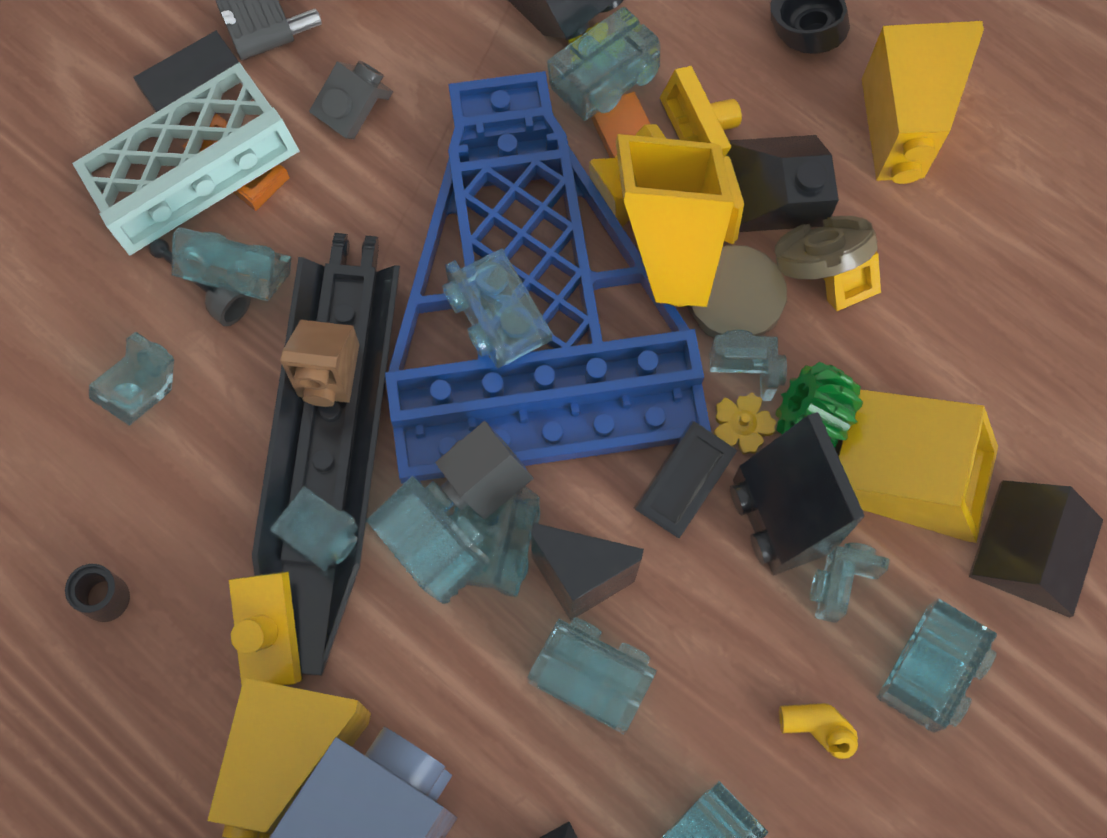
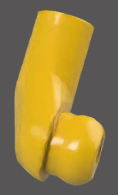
(824, 724)

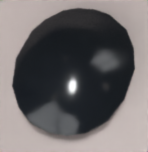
(810, 24)

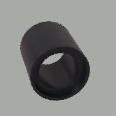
(84, 579)

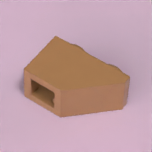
(321, 361)

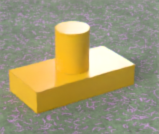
(694, 115)
(265, 628)

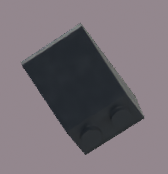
(796, 497)

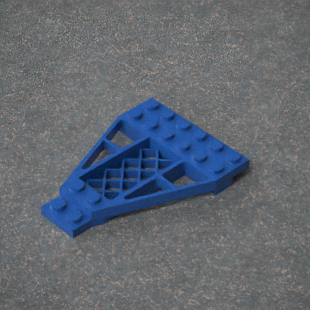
(556, 399)

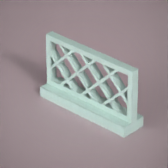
(198, 177)

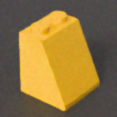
(915, 92)
(678, 212)
(921, 461)
(274, 749)

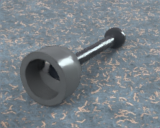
(221, 303)

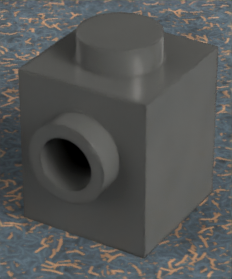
(482, 471)

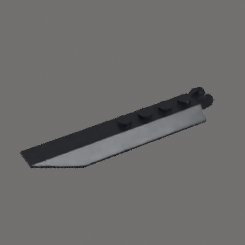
(329, 446)

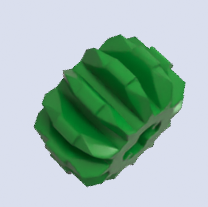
(823, 391)

